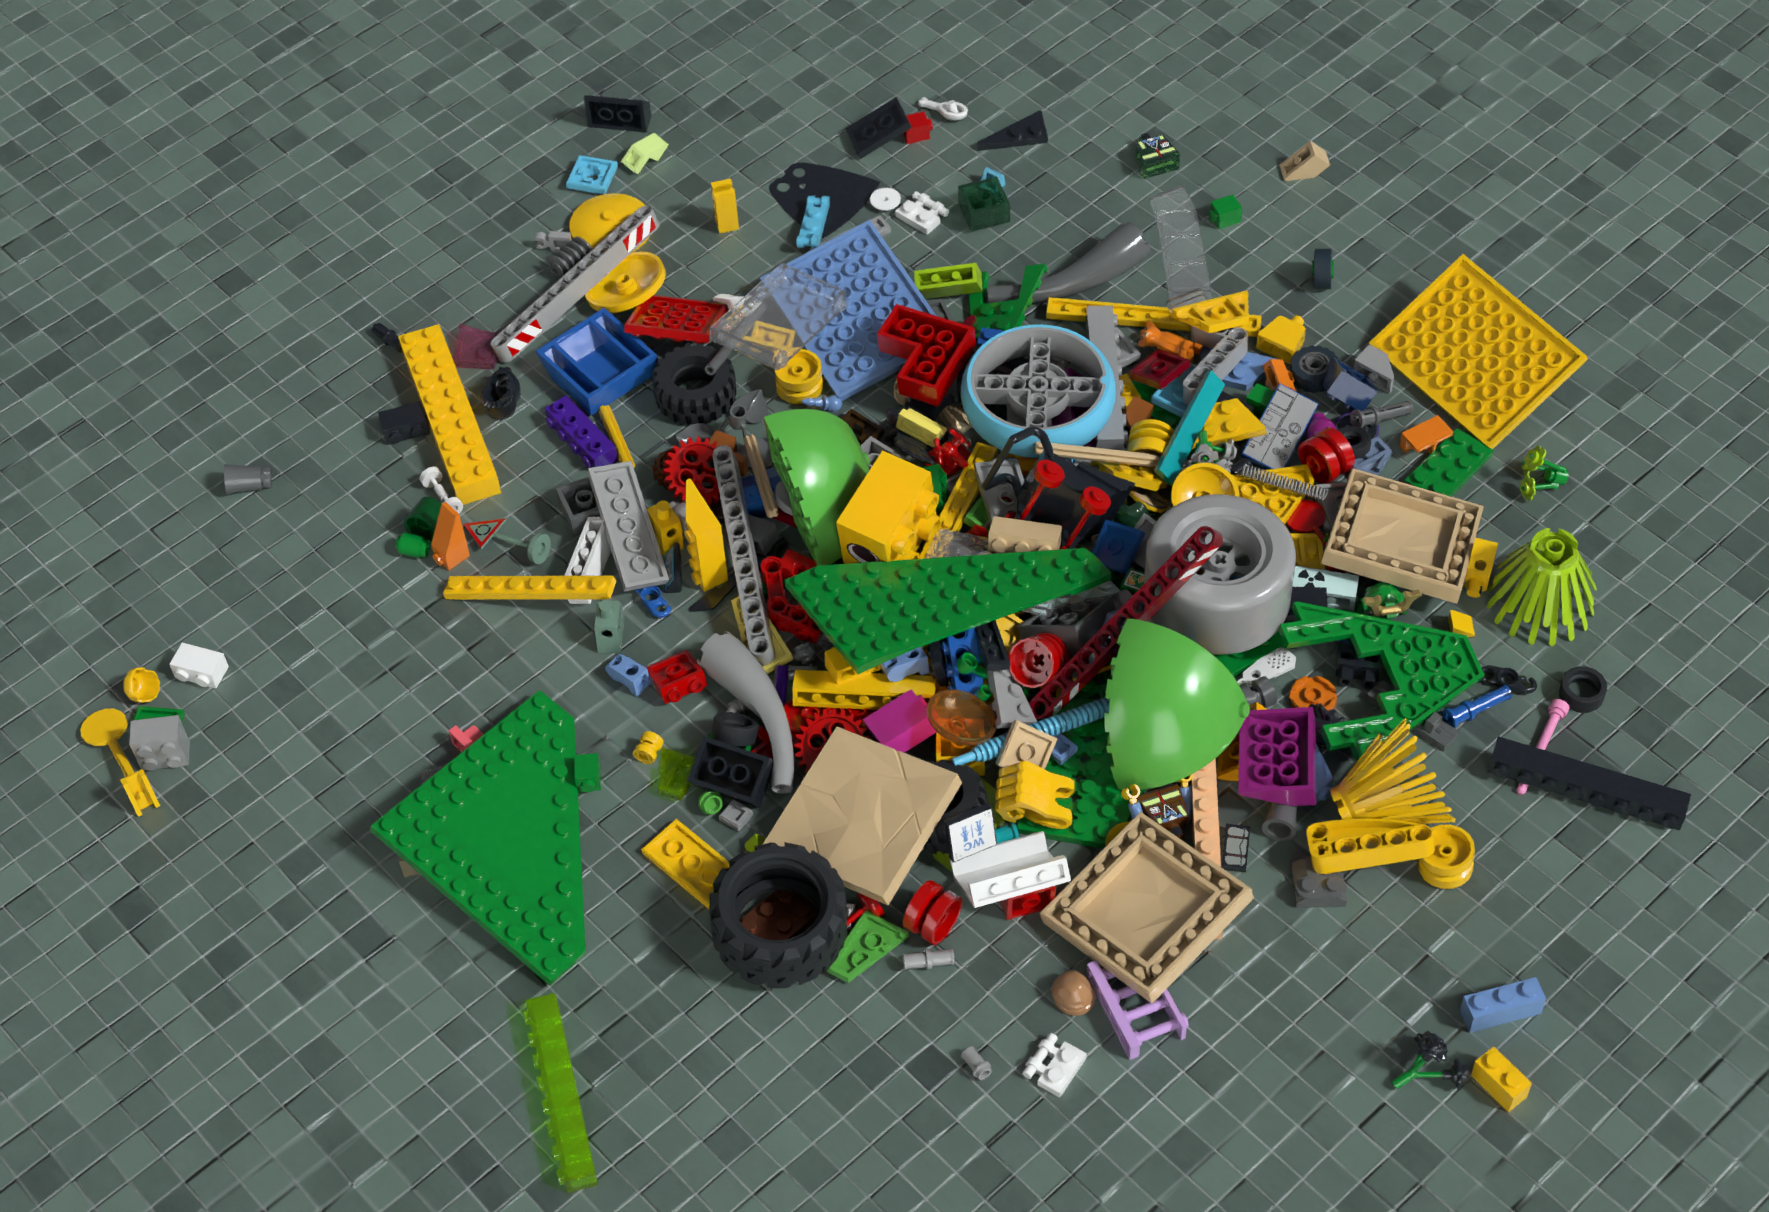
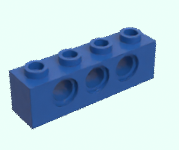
(953, 647)

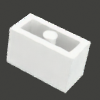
(199, 665)

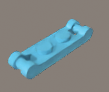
(813, 222)

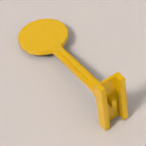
(105, 728)

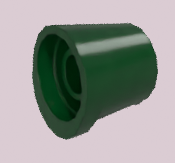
(423, 518)

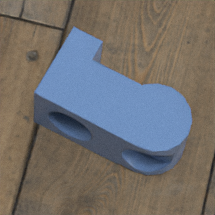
(906, 664)
(629, 674)

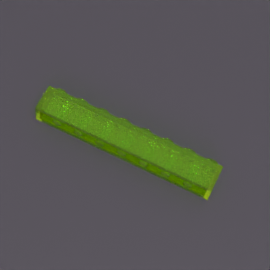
(561, 1093)

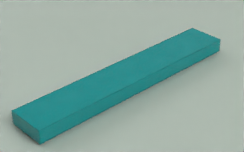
(1188, 427)

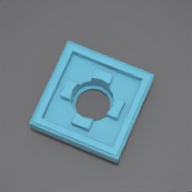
(589, 166)

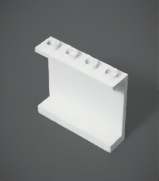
(1009, 870)

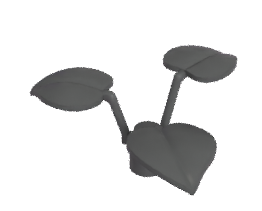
(747, 408)

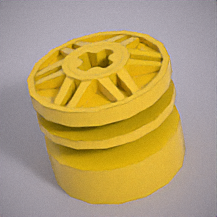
(1149, 437)

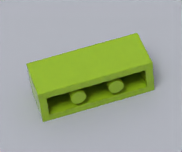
(949, 280)

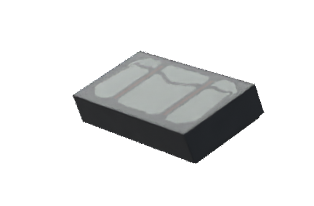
(1235, 848)

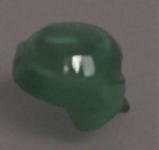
(1131, 514)

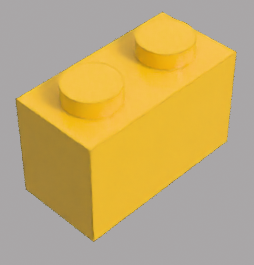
(1501, 1079)

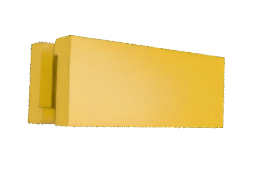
(724, 205)

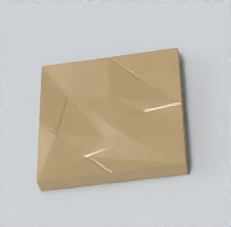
(1403, 535)
(866, 811)
(1146, 906)

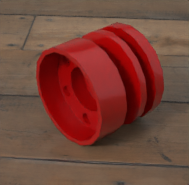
(1038, 659)

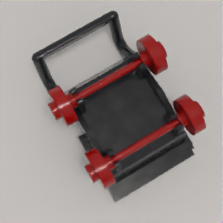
(1061, 492)

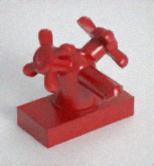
(951, 455)

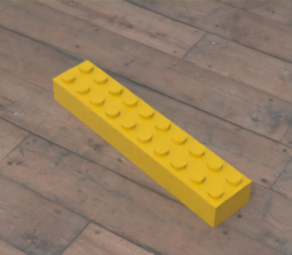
(449, 415)

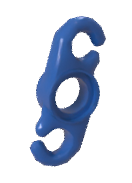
(652, 605)

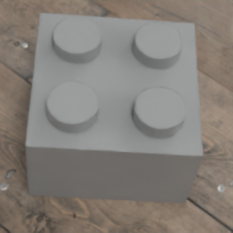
(159, 742)

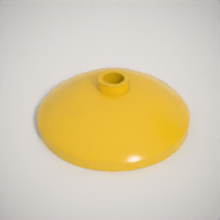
(1202, 480)

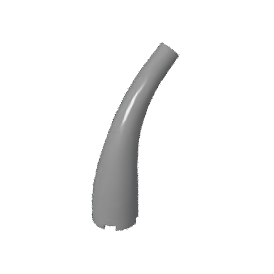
(743, 676)

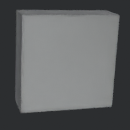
(735, 815)

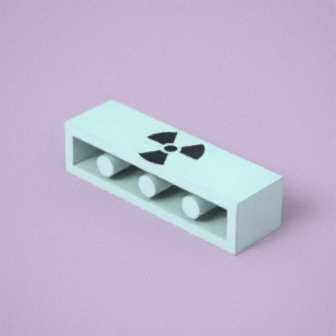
(1340, 586)

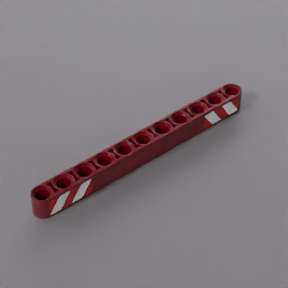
(1129, 610)

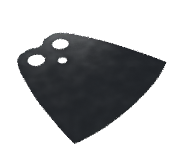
(845, 189)

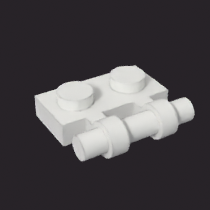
(917, 216)
(1060, 1070)

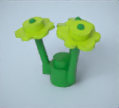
(1554, 474)

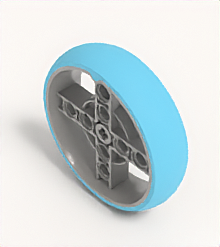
(1038, 387)

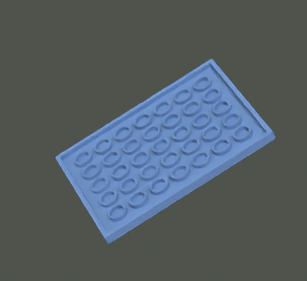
(873, 286)

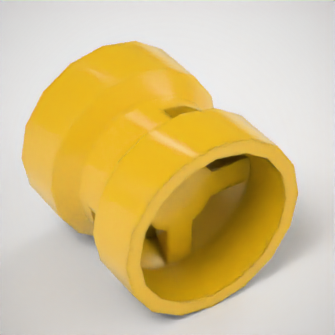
(649, 745)

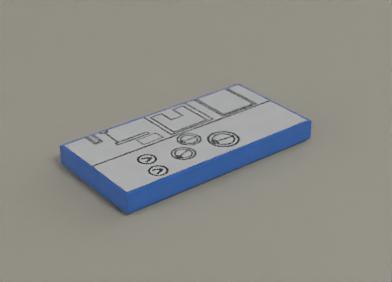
(1285, 424)

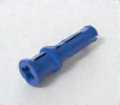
(1468, 709)

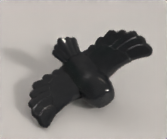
(907, 443)

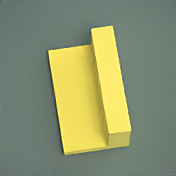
(920, 426)

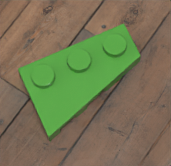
(866, 945)

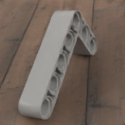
(1227, 351)

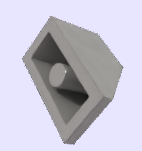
(1377, 367)

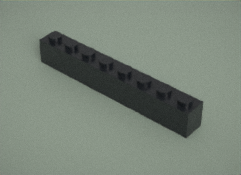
(1589, 783)

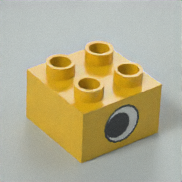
(889, 513)

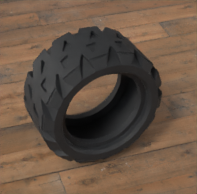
(769, 870)

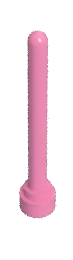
(1557, 710)

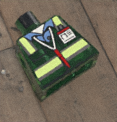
(1156, 155)

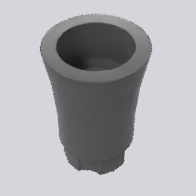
(246, 478)
(1280, 822)

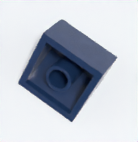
(1348, 386)

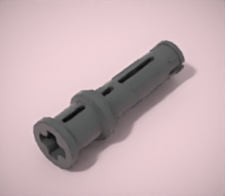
(1373, 415)

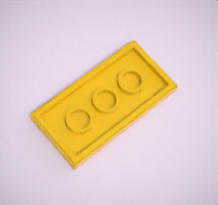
(686, 860)

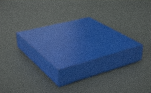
(1117, 546)

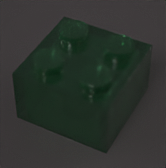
(984, 203)

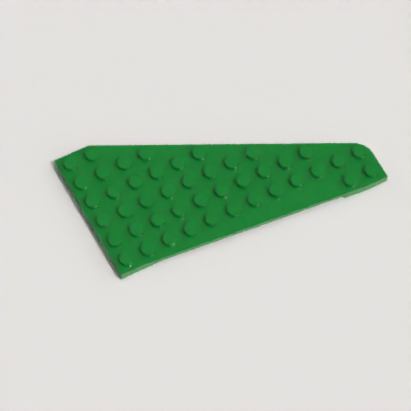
(903, 604)

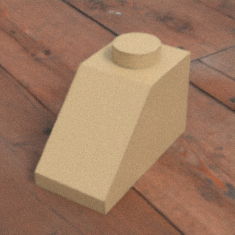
(1305, 163)

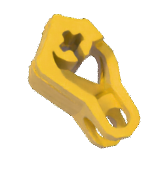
(1031, 793)

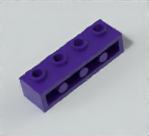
(580, 433)

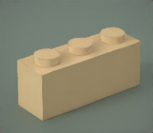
(1016, 535)

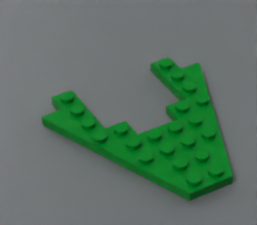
(1423, 664)

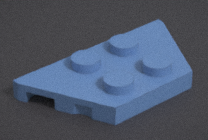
(1245, 372)

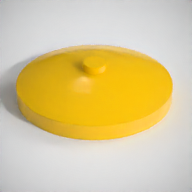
(601, 216)
(628, 283)

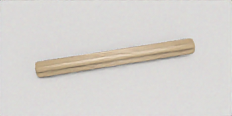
(1101, 454)
(761, 476)

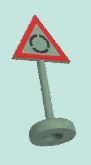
(537, 548)

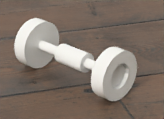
(431, 477)

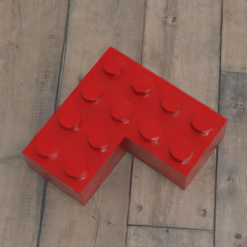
(932, 348)

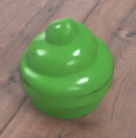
(710, 802)

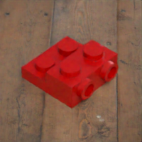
(677, 677)

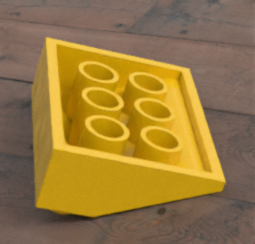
(704, 541)

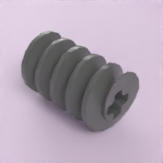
(568, 256)

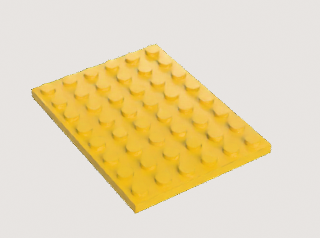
(1478, 351)

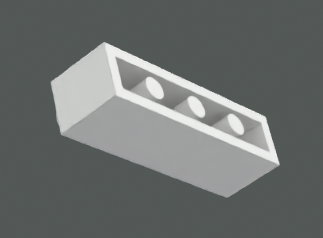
(590, 553)

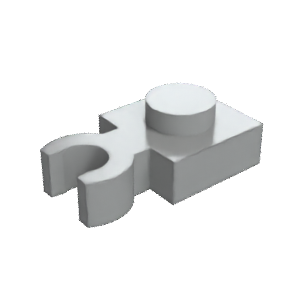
(554, 240)

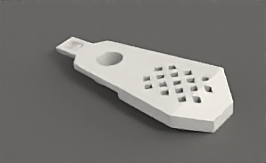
(1270, 665)

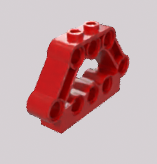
(784, 620)

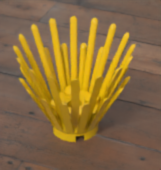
(1361, 790)

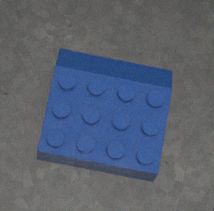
(597, 361)

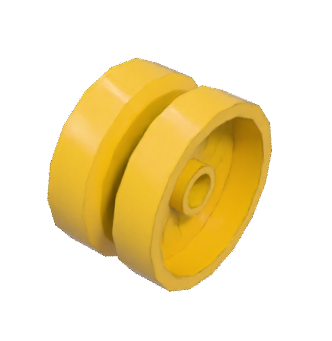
(800, 378)
(1452, 859)

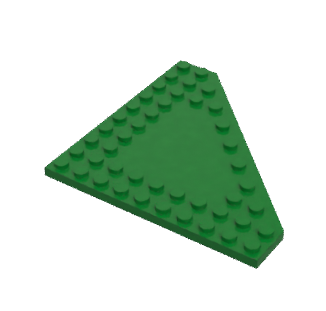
(505, 836)

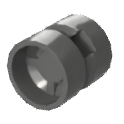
(1260, 691)

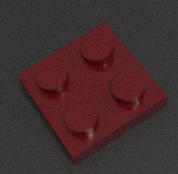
(1159, 369)

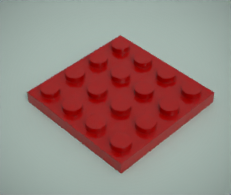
(675, 318)

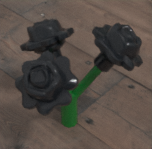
(1433, 1048)

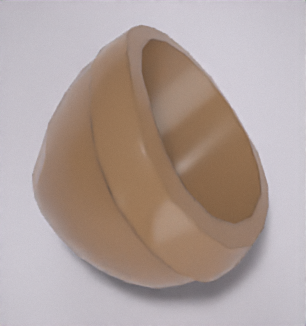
(1073, 993)

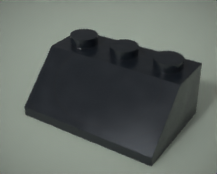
(617, 113)

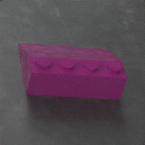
(1278, 756)

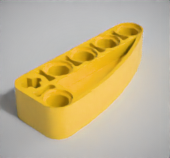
(1366, 843)

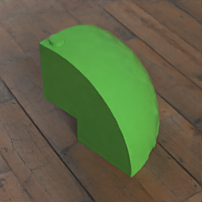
(820, 470)
(1167, 707)

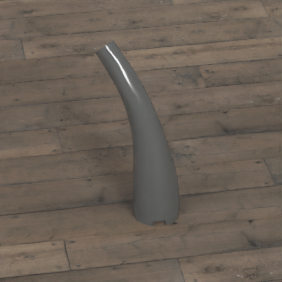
(1105, 261)

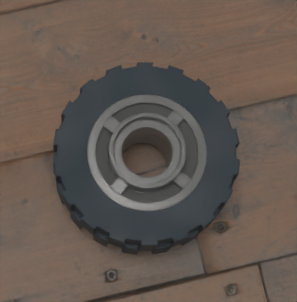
(1310, 367)

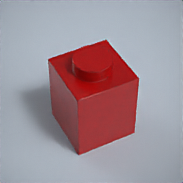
(920, 128)

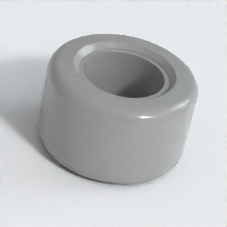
(1210, 607)

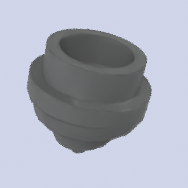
(804, 654)

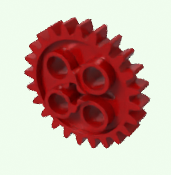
(702, 453)
(814, 730)

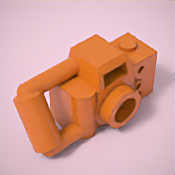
(1277, 373)

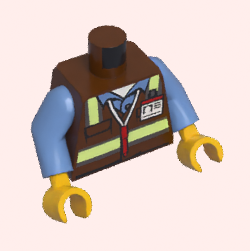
(1166, 806)

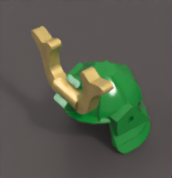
(1385, 601)

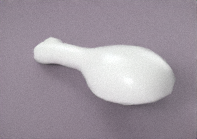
(950, 110)

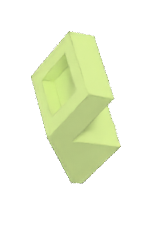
(641, 151)

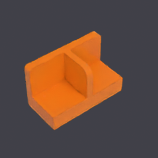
(1425, 435)

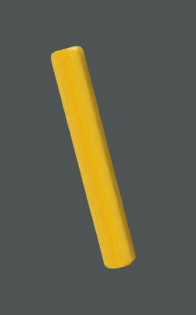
(615, 434)

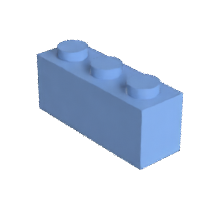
(1502, 1004)

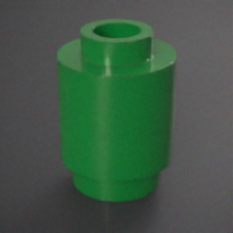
(413, 545)

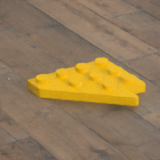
(1276, 499)

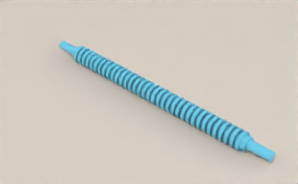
(1051, 726)

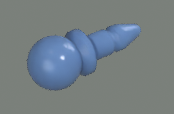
(830, 403)

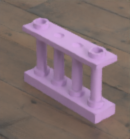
(1122, 1019)

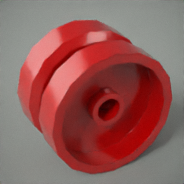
(1327, 455)
(932, 912)

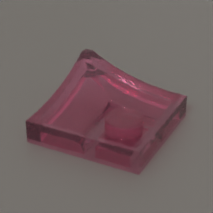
(474, 348)

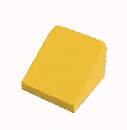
(1460, 623)

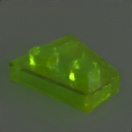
(674, 773)

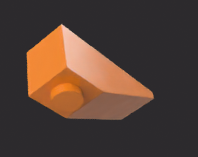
(449, 539)

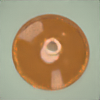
(961, 717)

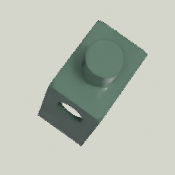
(609, 617)

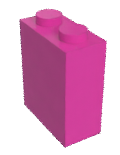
(901, 722)

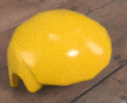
(141, 685)

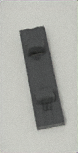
(1432, 729)

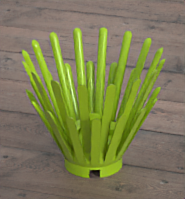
(1549, 564)

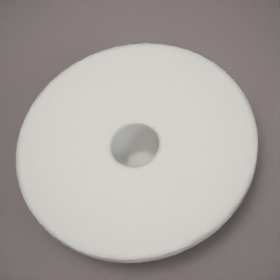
(885, 199)

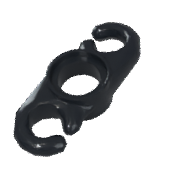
(1516, 686)

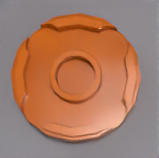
(1313, 691)

